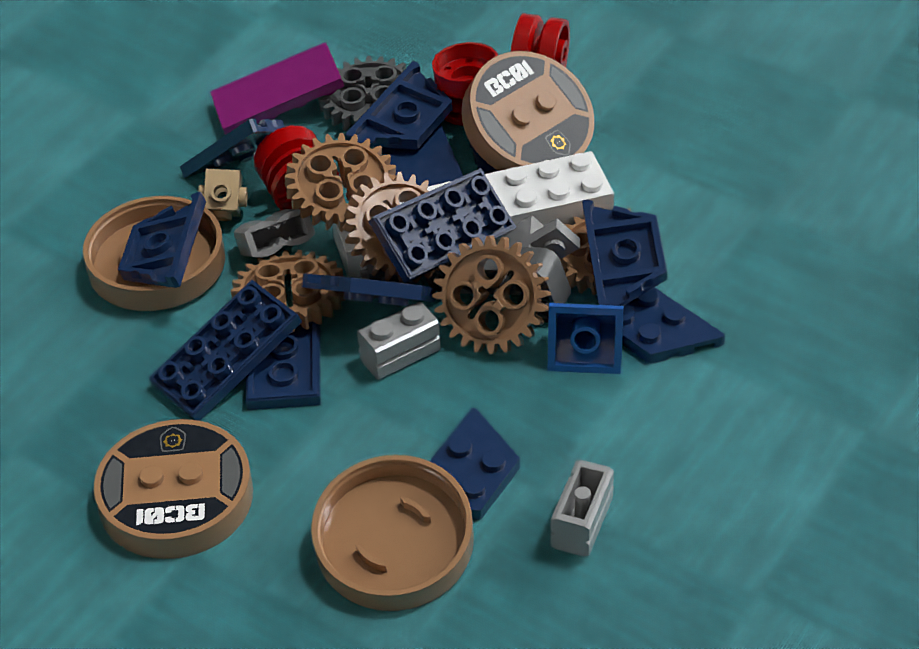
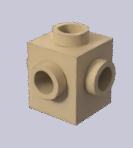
(224, 182)

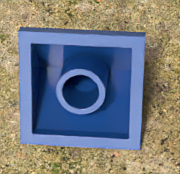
(585, 338)

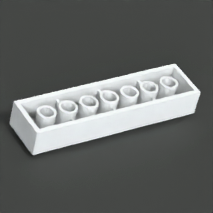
(538, 189)

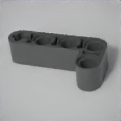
(552, 268)

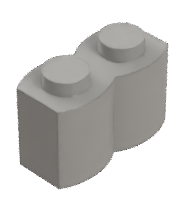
(267, 237)

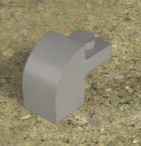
(552, 236)

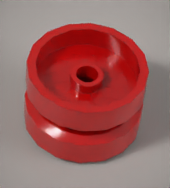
(545, 39)

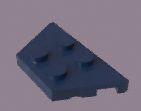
(403, 113)
(236, 145)
(162, 245)
(623, 253)
(366, 289)
(662, 328)
(478, 461)

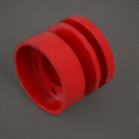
(455, 69)
(273, 156)

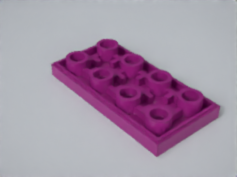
(277, 88)

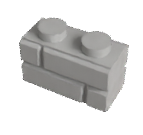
(399, 340)
(582, 508)

